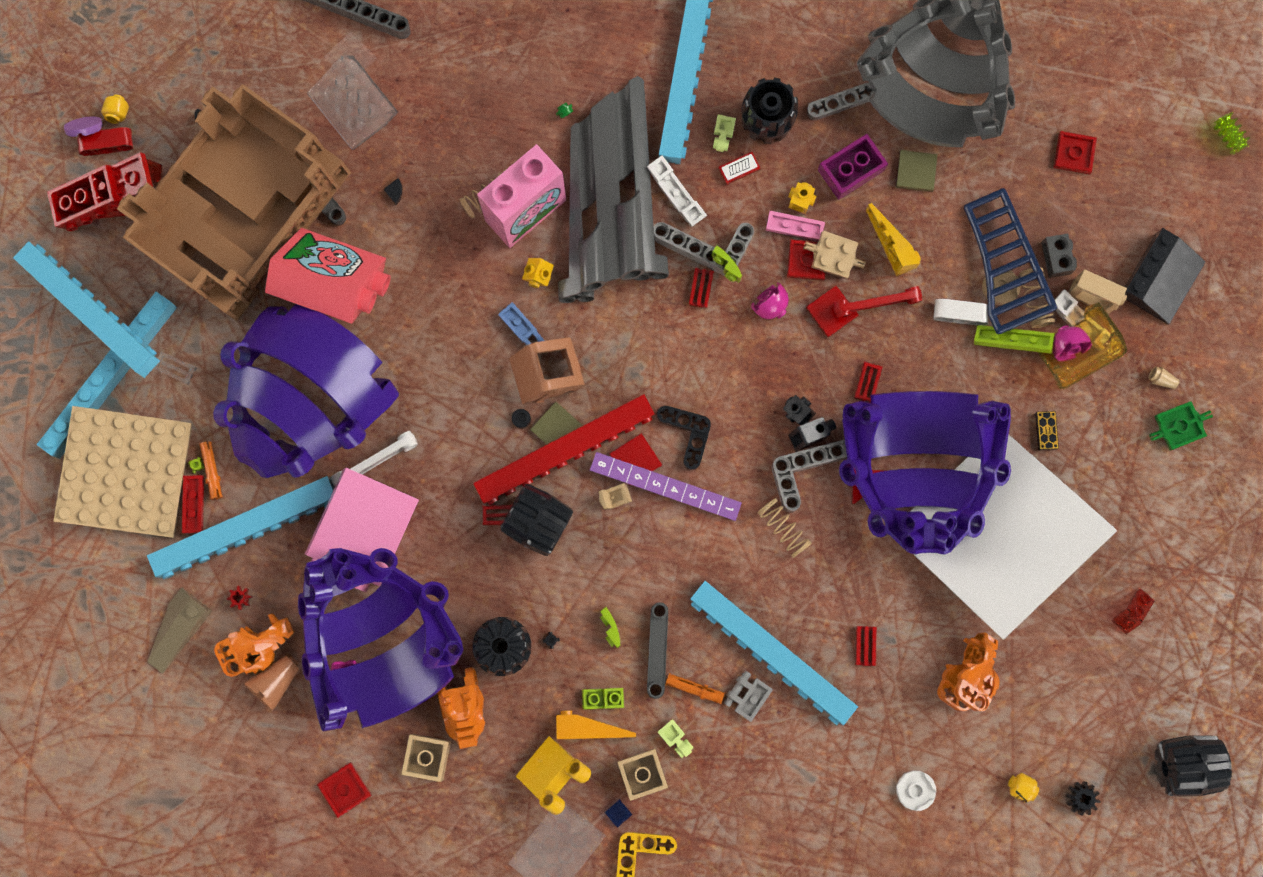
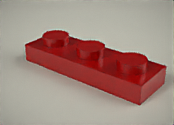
(193, 504)

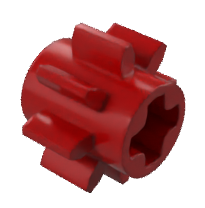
(237, 593)

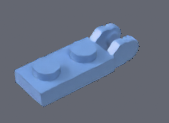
(519, 324)

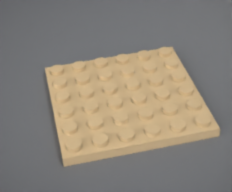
(122, 472)

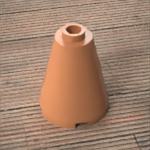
(273, 681)

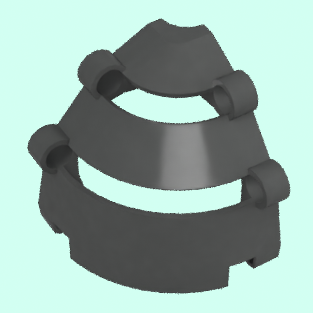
(961, 73)

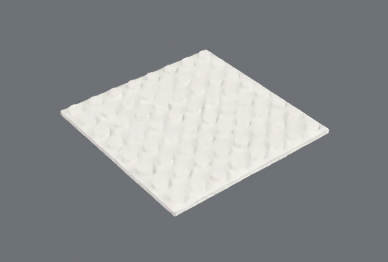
(1029, 544)

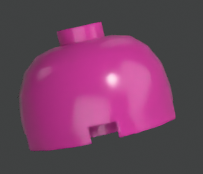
(772, 302)
(1069, 342)

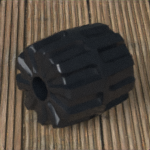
(769, 110)
(536, 520)
(487, 641)
(1193, 765)

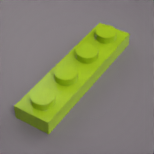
(1015, 339)

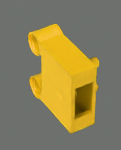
(548, 773)

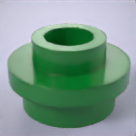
(564, 110)

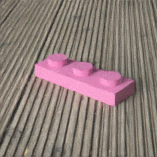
(794, 226)

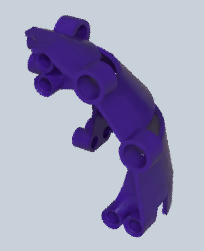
(326, 356)
(927, 425)
(394, 679)

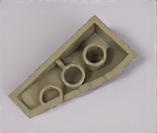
(179, 624)

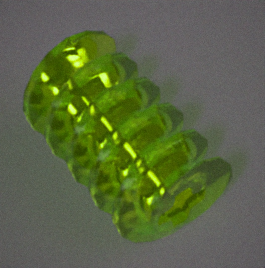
(1231, 133)

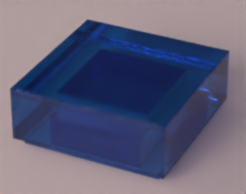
(618, 813)

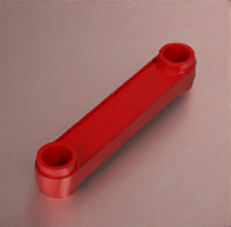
(844, 308)

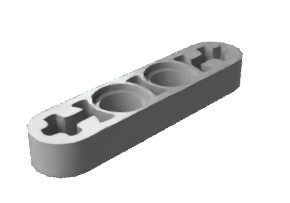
(840, 99)

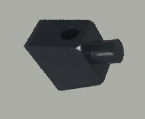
(811, 433)

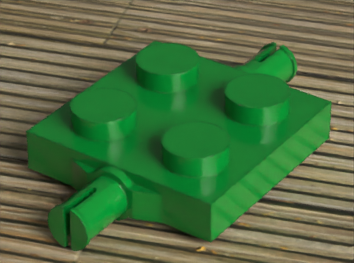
(1180, 425)

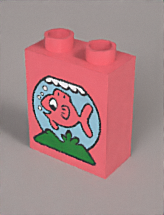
(327, 276)

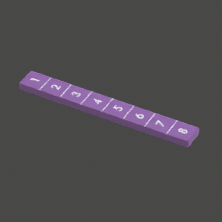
(665, 486)

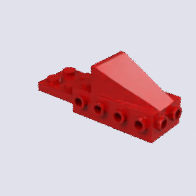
(98, 192)

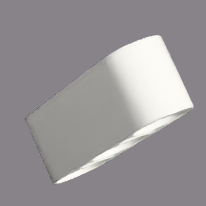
(961, 312)

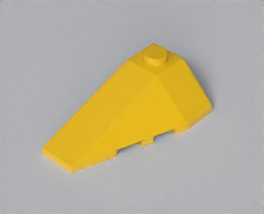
(897, 248)

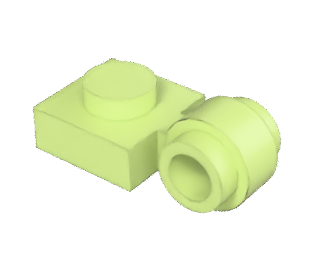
(724, 128)
(672, 734)

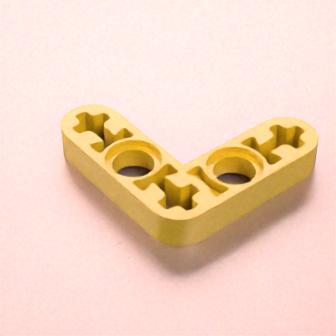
(637, 846)

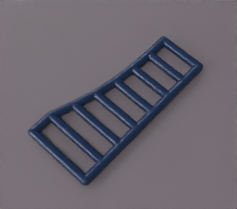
(990, 274)

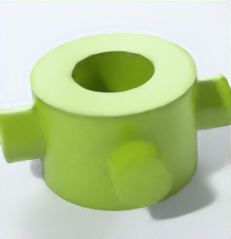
(196, 465)

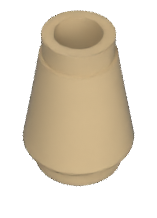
(1162, 377)

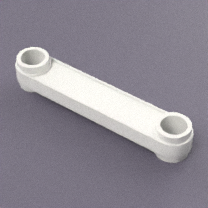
(405, 442)

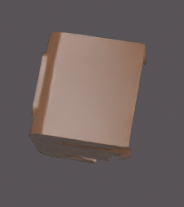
(530, 377)

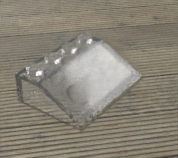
(352, 101)
(558, 846)

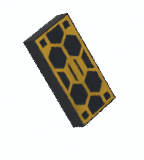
(1047, 430)

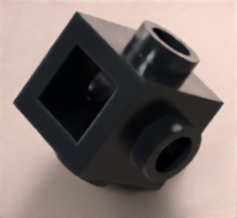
(799, 410)

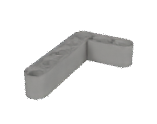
(704, 248)
(809, 462)

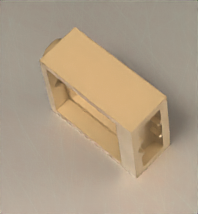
(1093, 289)

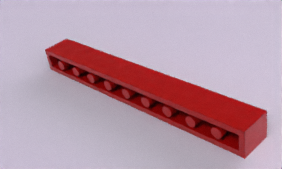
(566, 447)

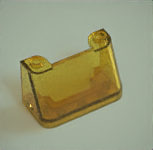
(1106, 348)

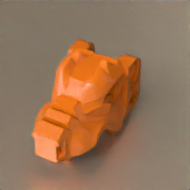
(247, 643)
(973, 678)
(463, 710)

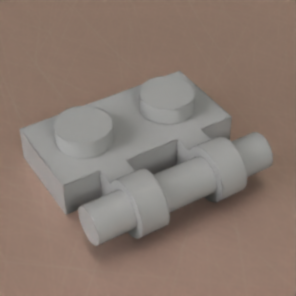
(753, 699)

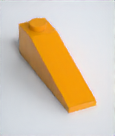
(580, 727)

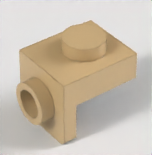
(614, 496)

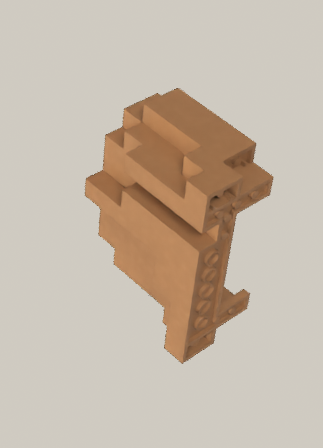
(233, 198)

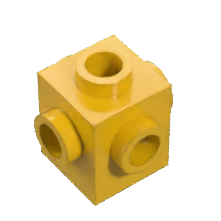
(802, 197)
(537, 272)

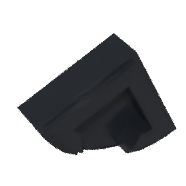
(394, 191)

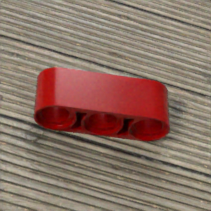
(105, 141)

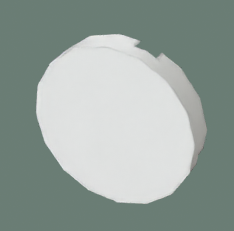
(916, 790)

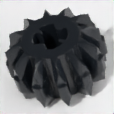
(1082, 789)

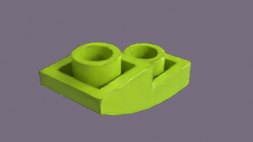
(730, 270)
(613, 634)
(602, 698)

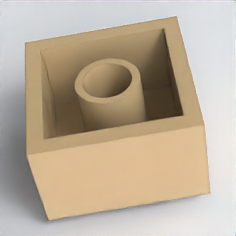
(426, 757)
(642, 774)

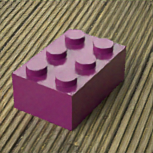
(852, 166)

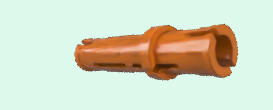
(212, 477)
(702, 691)

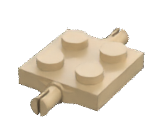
(834, 255)

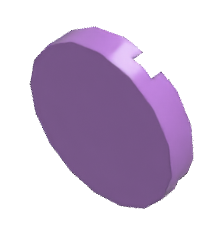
(83, 125)

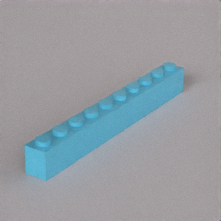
(684, 80)
(86, 309)
(107, 374)
(241, 528)
(774, 653)

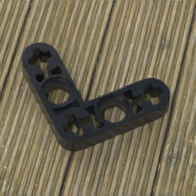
(695, 432)

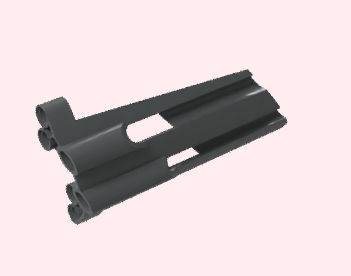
(602, 154)

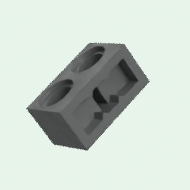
(1053, 255)

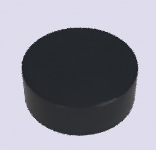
(521, 418)

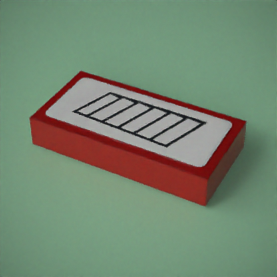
(739, 168)

